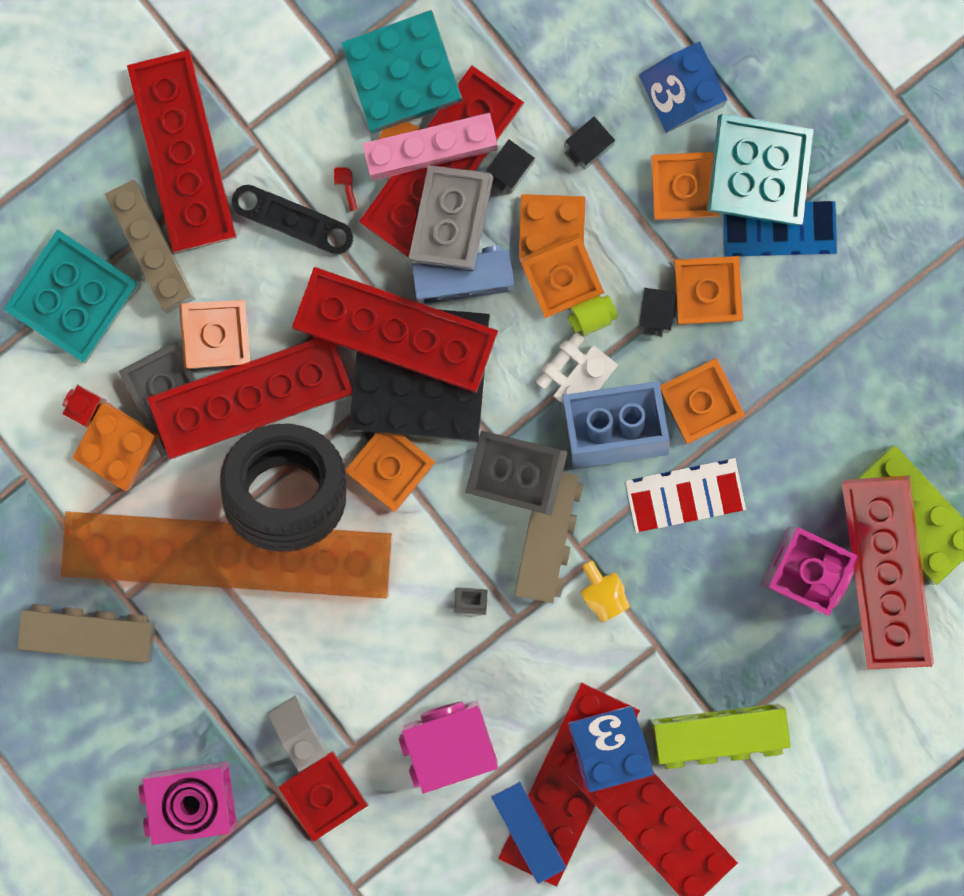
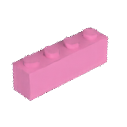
(430, 146)

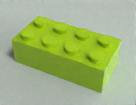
(937, 521)
(720, 734)

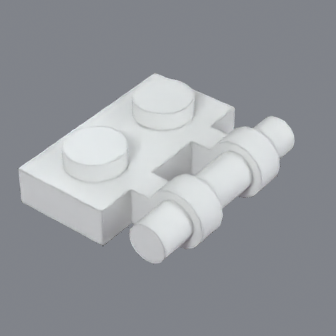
(588, 375)

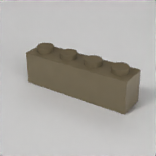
(150, 246)
(545, 545)
(85, 634)

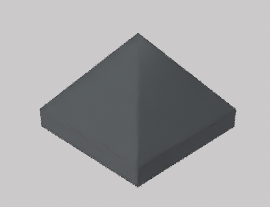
(470, 602)

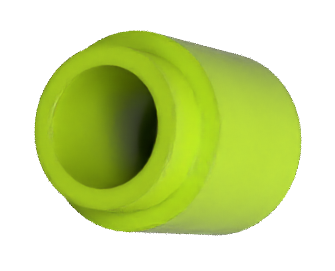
(592, 315)

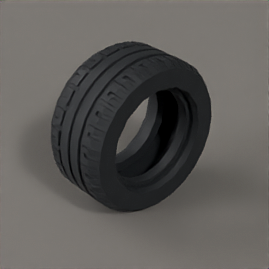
(277, 447)

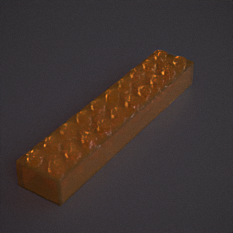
(218, 557)

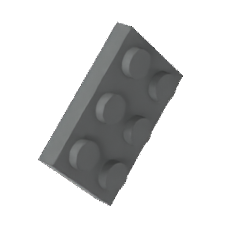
(153, 376)
(516, 472)

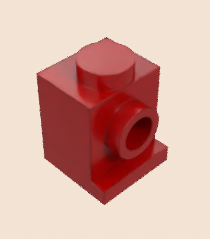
(82, 405)

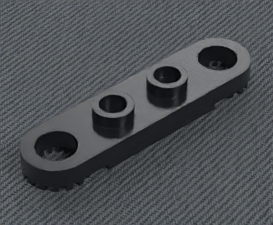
(292, 219)

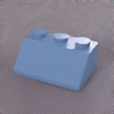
(440, 284)
(616, 425)

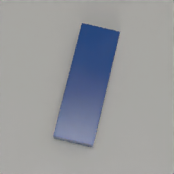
(528, 832)

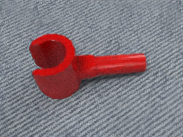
(344, 176)

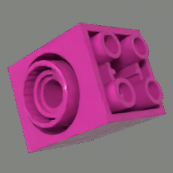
(810, 570)
(448, 746)
(168, 808)

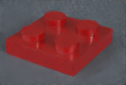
(323, 796)

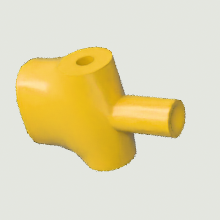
(604, 594)

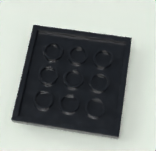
(412, 404)

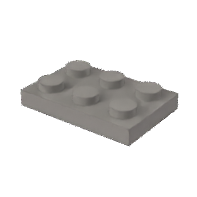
(451, 217)

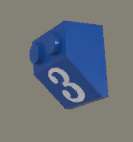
(683, 87)
(610, 749)

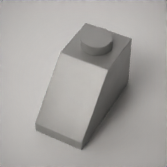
(298, 734)

